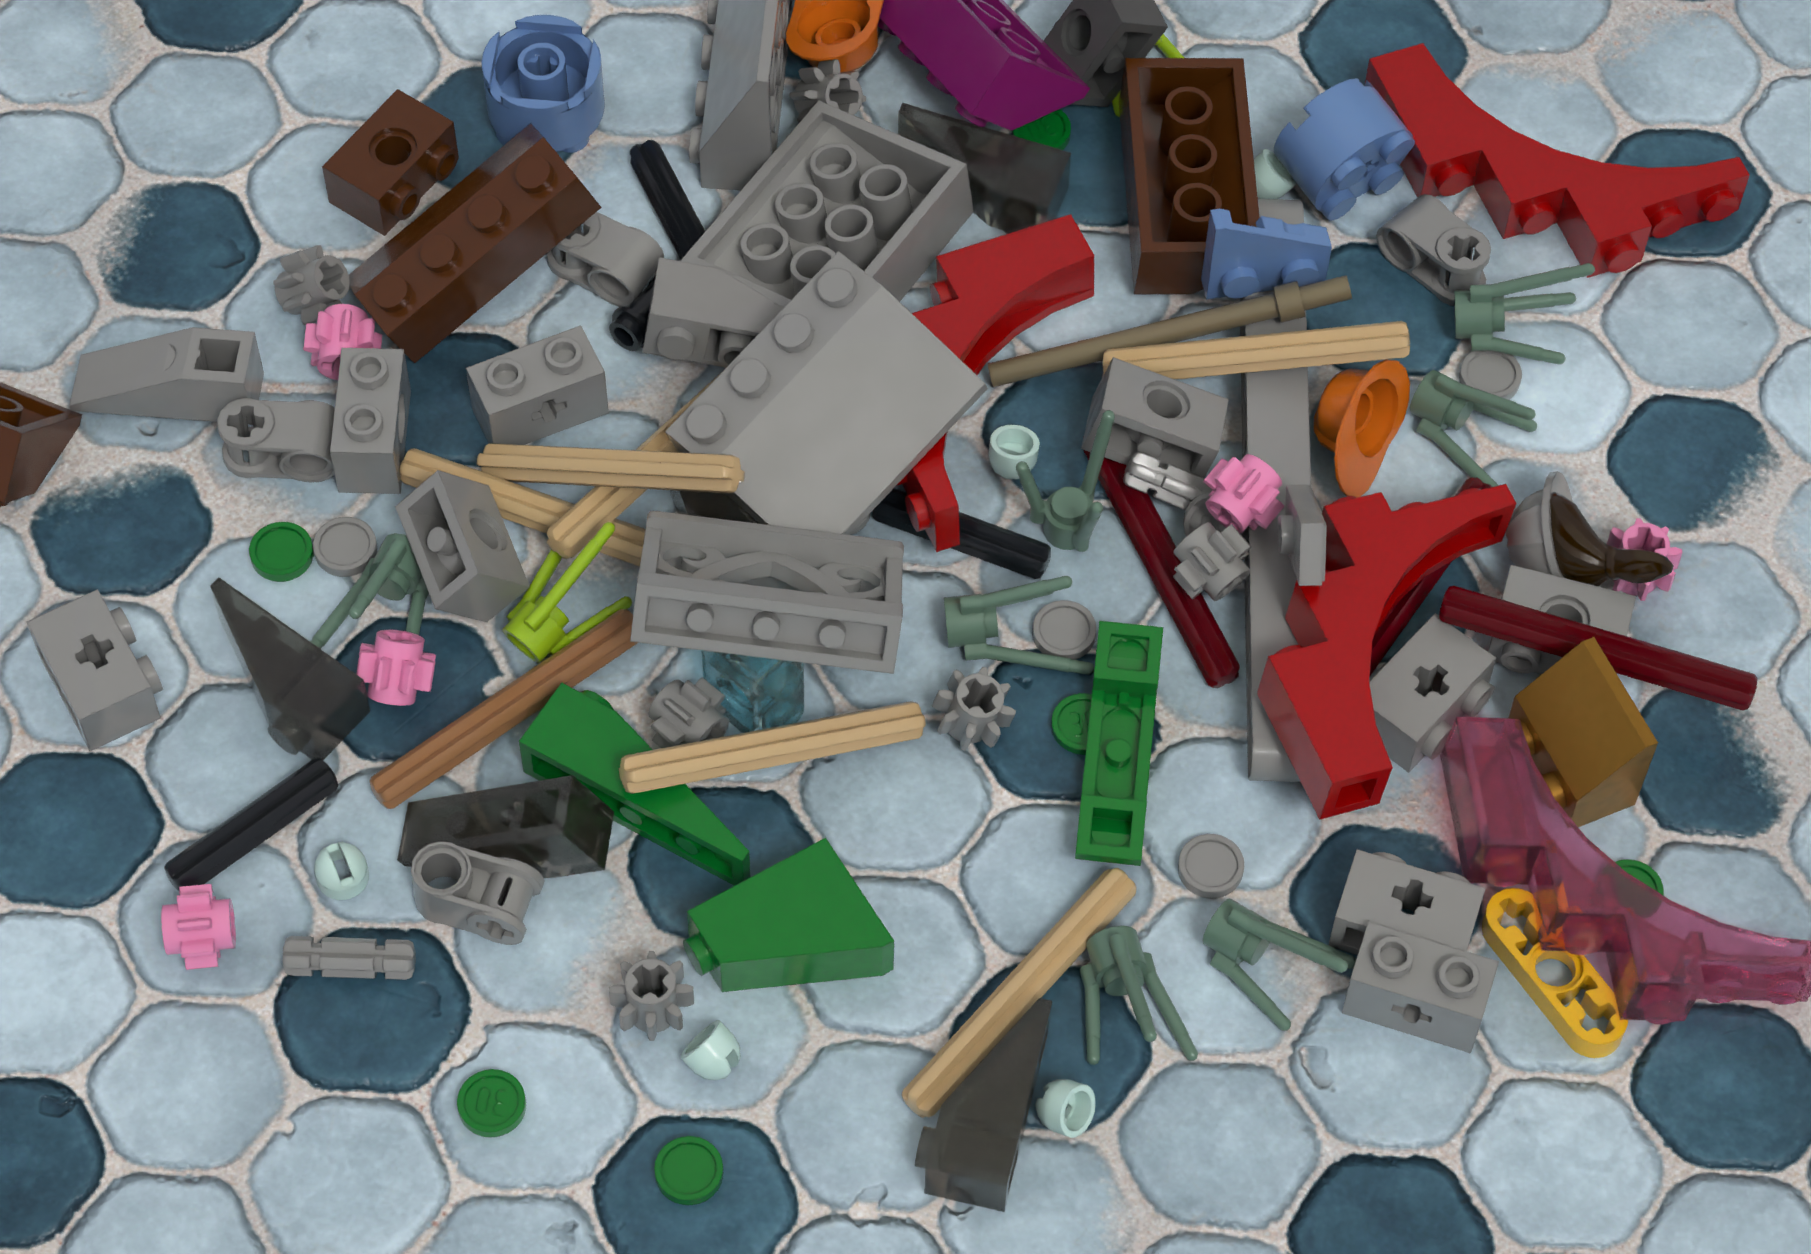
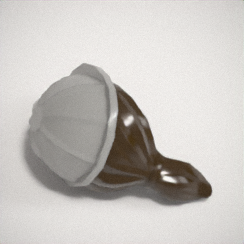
(1557, 540)

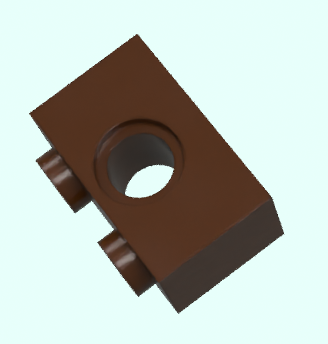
(391, 162)

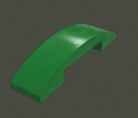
(1119, 743)

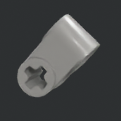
(1432, 243)
(607, 259)
(284, 441)
(488, 893)

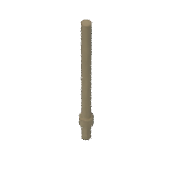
(1286, 302)

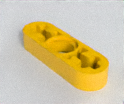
(1597, 1000)

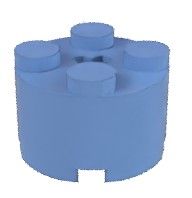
(546, 78)
(1345, 147)

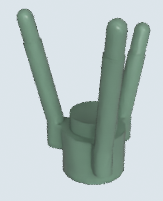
(1483, 311)
(1448, 403)
(1070, 511)
(389, 574)
(974, 619)
(1245, 935)
(1122, 970)

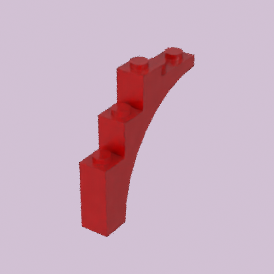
(1528, 186)
(980, 305)
(1321, 687)

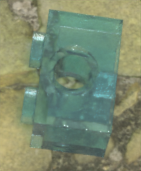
(756, 689)

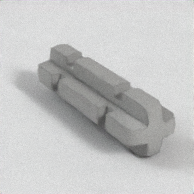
(1170, 483)
(349, 957)

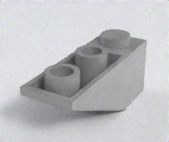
(703, 314)
(171, 375)

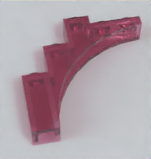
(1586, 903)

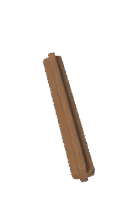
(502, 711)

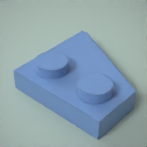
(1257, 258)

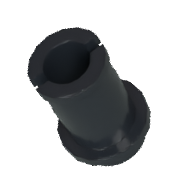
(630, 322)

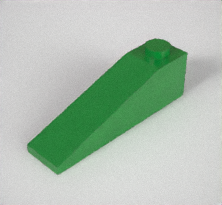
(587, 739)

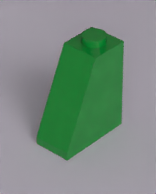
(790, 927)

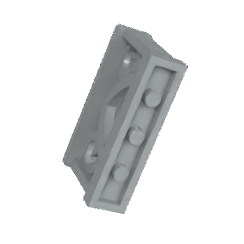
(769, 592)

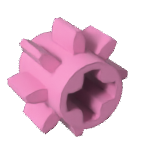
(336, 329)
(1244, 493)
(1649, 538)
(396, 667)
(198, 926)

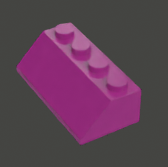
(983, 59)

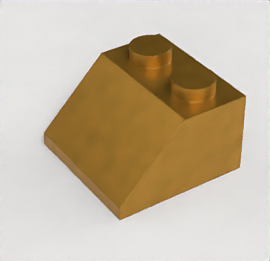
(1585, 734)

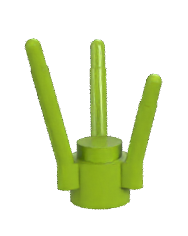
(538, 623)

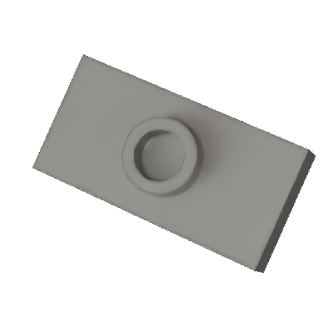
(1303, 535)

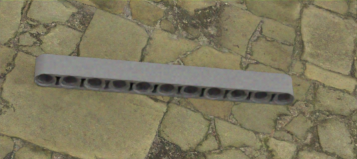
(1279, 434)

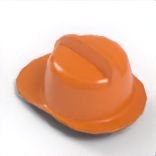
(835, 31)
(1360, 419)

